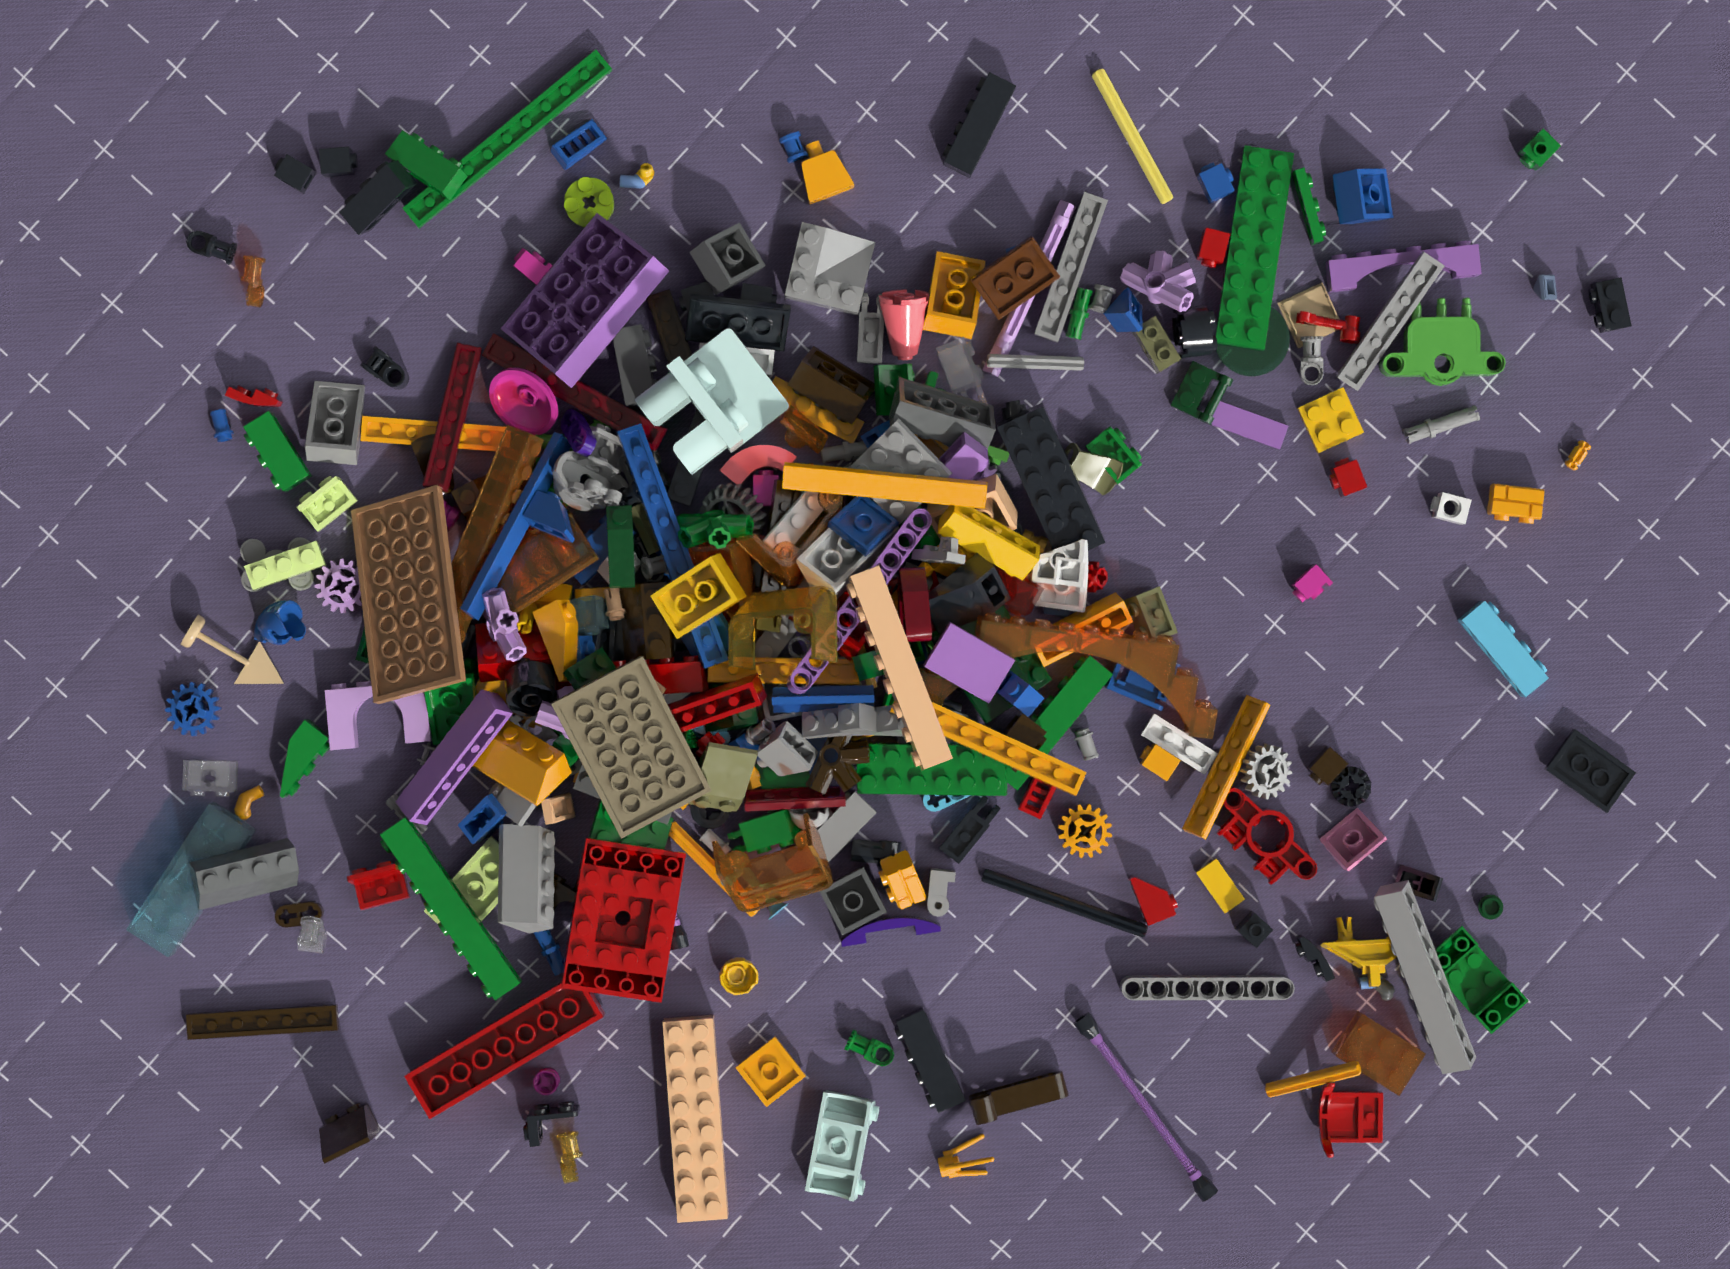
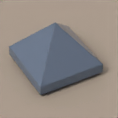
(1546, 287)

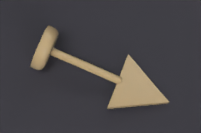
(257, 668)

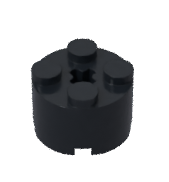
(1194, 331)
(528, 685)

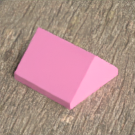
(1352, 839)

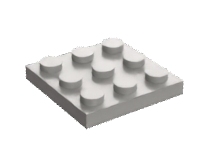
(903, 453)

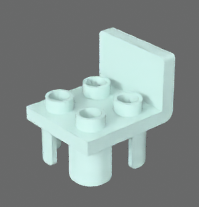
(727, 392)

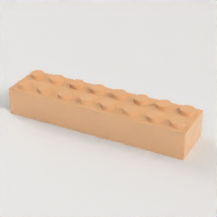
(695, 1118)

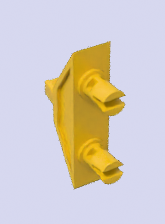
(1364, 954)

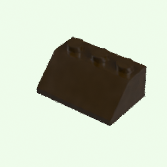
(832, 385)
(643, 625)

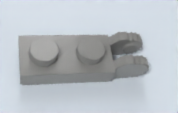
(870, 333)

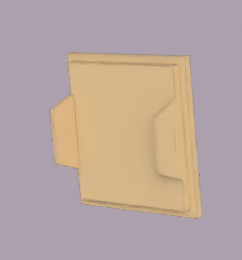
(1311, 300)

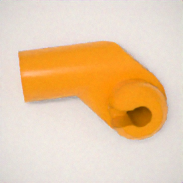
(244, 801)

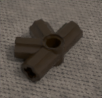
(841, 769)

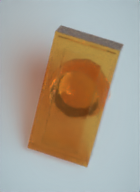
(802, 431)

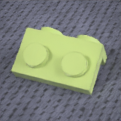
(327, 502)

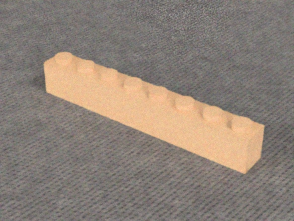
(899, 667)

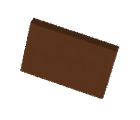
(1015, 277)

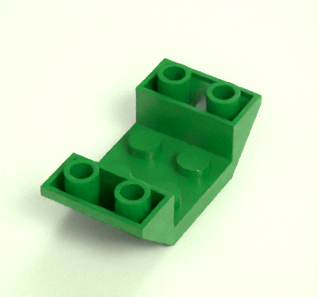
(1478, 981)

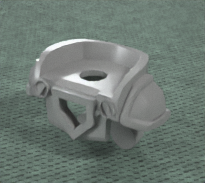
(597, 491)

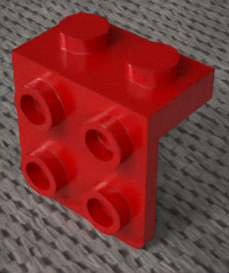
(379, 885)

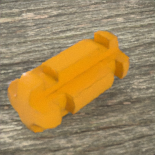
(1577, 455)

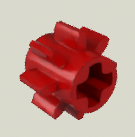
(1096, 577)
(708, 737)

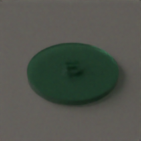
(1258, 362)

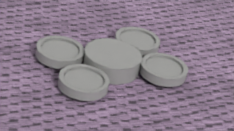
(254, 550)

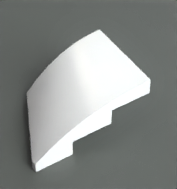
(1064, 577)

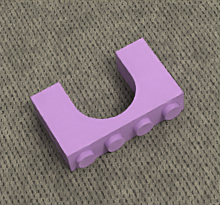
(342, 711)

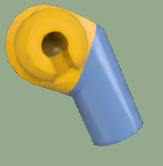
(640, 179)

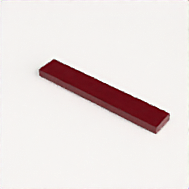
(452, 416)

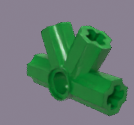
(713, 527)

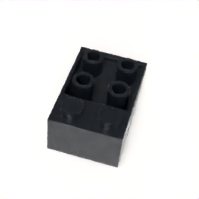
(966, 594)

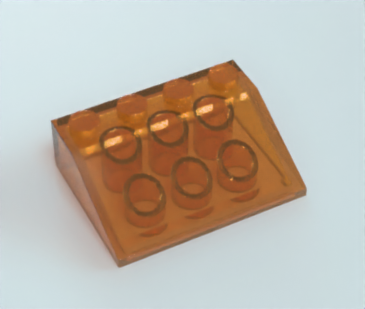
(544, 564)

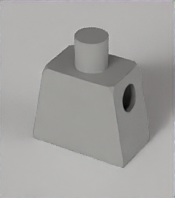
(786, 751)

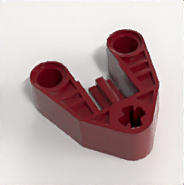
(914, 604)

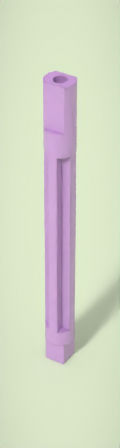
(1015, 318)

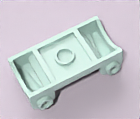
(840, 1145)

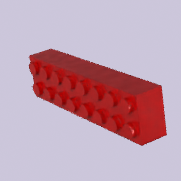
(502, 1047)

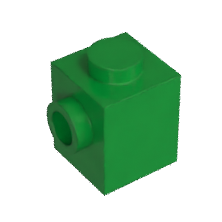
(1538, 150)

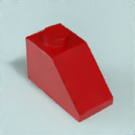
(1153, 901)

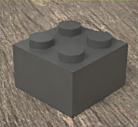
(727, 258)
(853, 900)

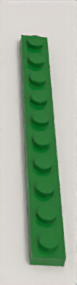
(514, 134)

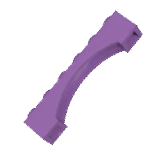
(1345, 272)

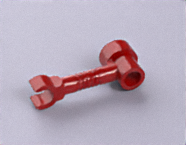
(1348, 327)

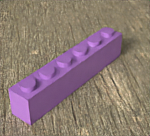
(454, 757)

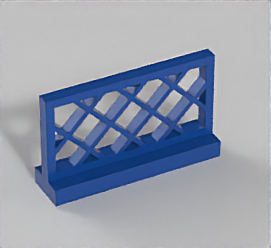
(820, 698)

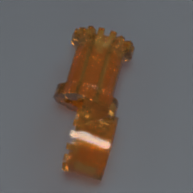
(252, 275)

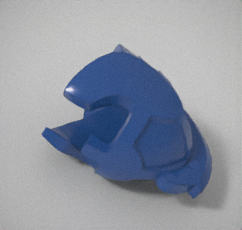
(280, 623)

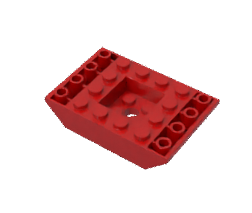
(626, 957)

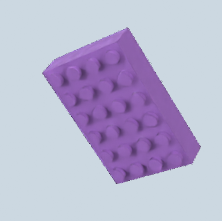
(585, 299)

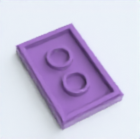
(969, 662)

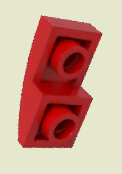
(263, 399)

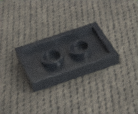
(1590, 770)

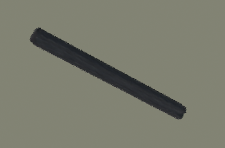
(1064, 903)

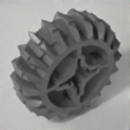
(735, 502)

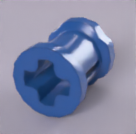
(793, 147)

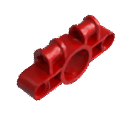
(1287, 853)

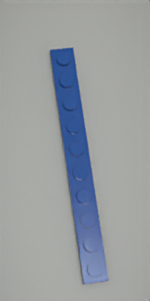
(666, 532)

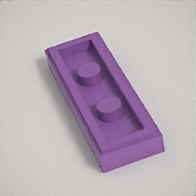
(1249, 425)

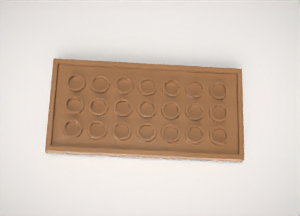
(408, 595)

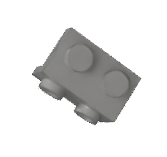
(607, 446)

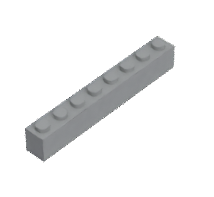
(1424, 977)

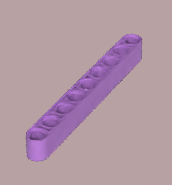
(899, 555)

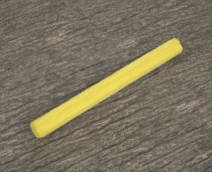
(1132, 136)

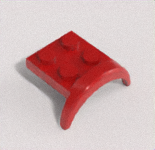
(1349, 1117)

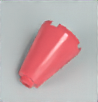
(904, 320)

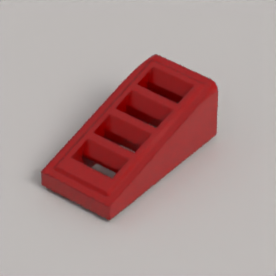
(1034, 811)

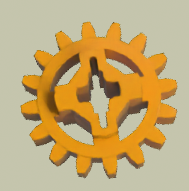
(1091, 840)

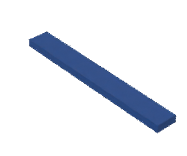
(514, 528)

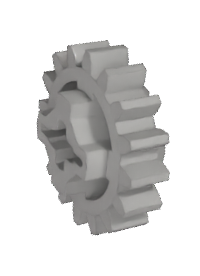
(1266, 771)

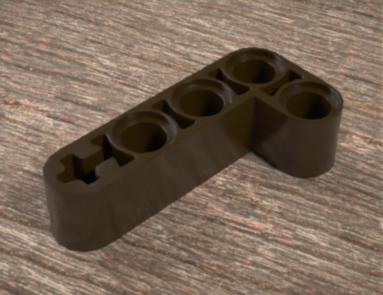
(1017, 1096)

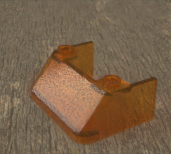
(782, 558)
(777, 875)

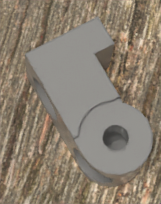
(937, 890)

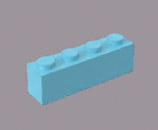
(1503, 648)

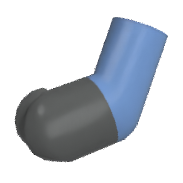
(1386, 989)

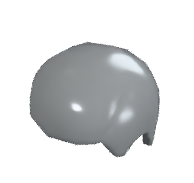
(817, 815)

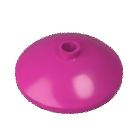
(523, 400)

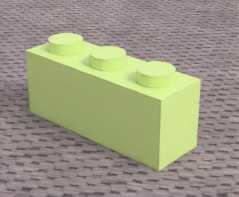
(285, 565)

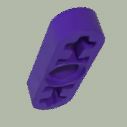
(578, 432)

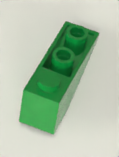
(303, 749)

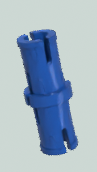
(550, 951)

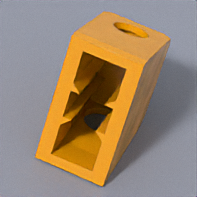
(824, 174)

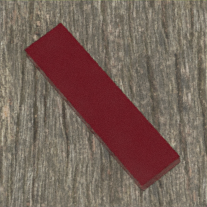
(793, 798)

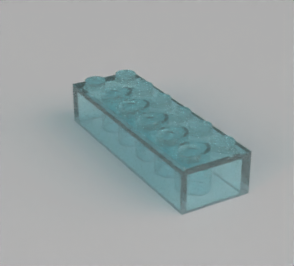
(172, 903)

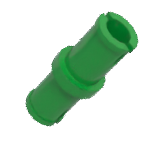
(1079, 313)

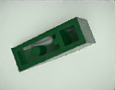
(620, 546)

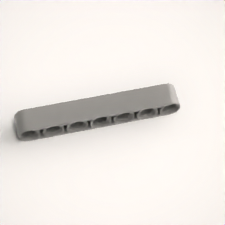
(1218, 992)

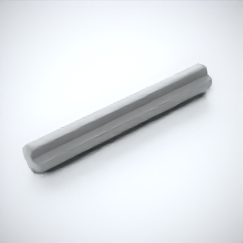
(1035, 362)

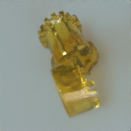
(570, 1152)

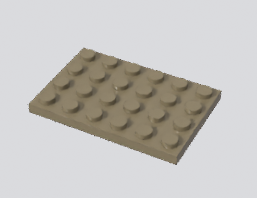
(631, 746)

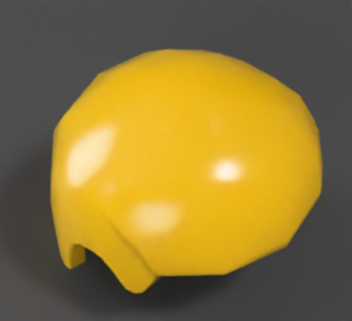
(738, 976)

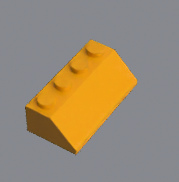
(523, 763)

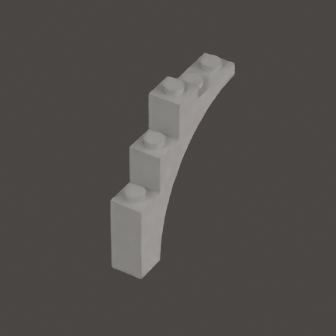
(853, 720)

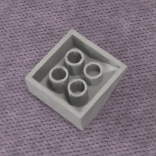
(829, 269)

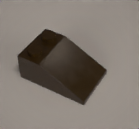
(347, 1132)

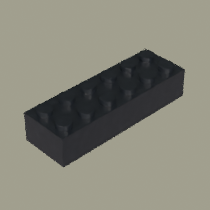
(1049, 478)

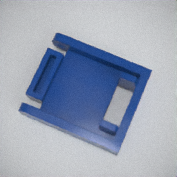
(1136, 688)

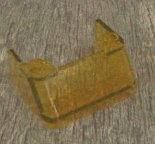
(812, 612)

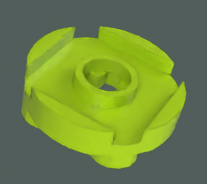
(586, 188)

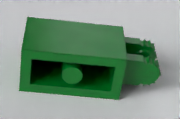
(766, 831)

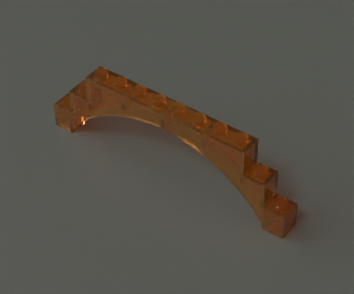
(1148, 656)

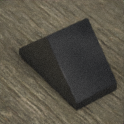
(1422, 883)

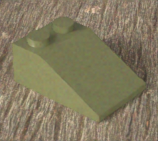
(727, 774)

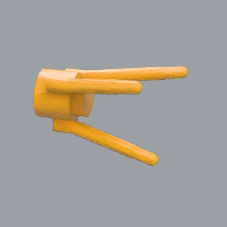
(951, 1165)

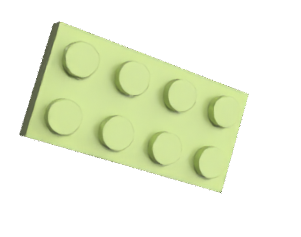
(479, 880)

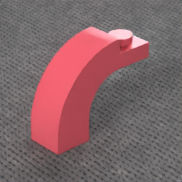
(749, 460)

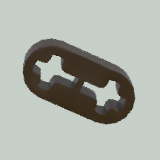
(297, 908)

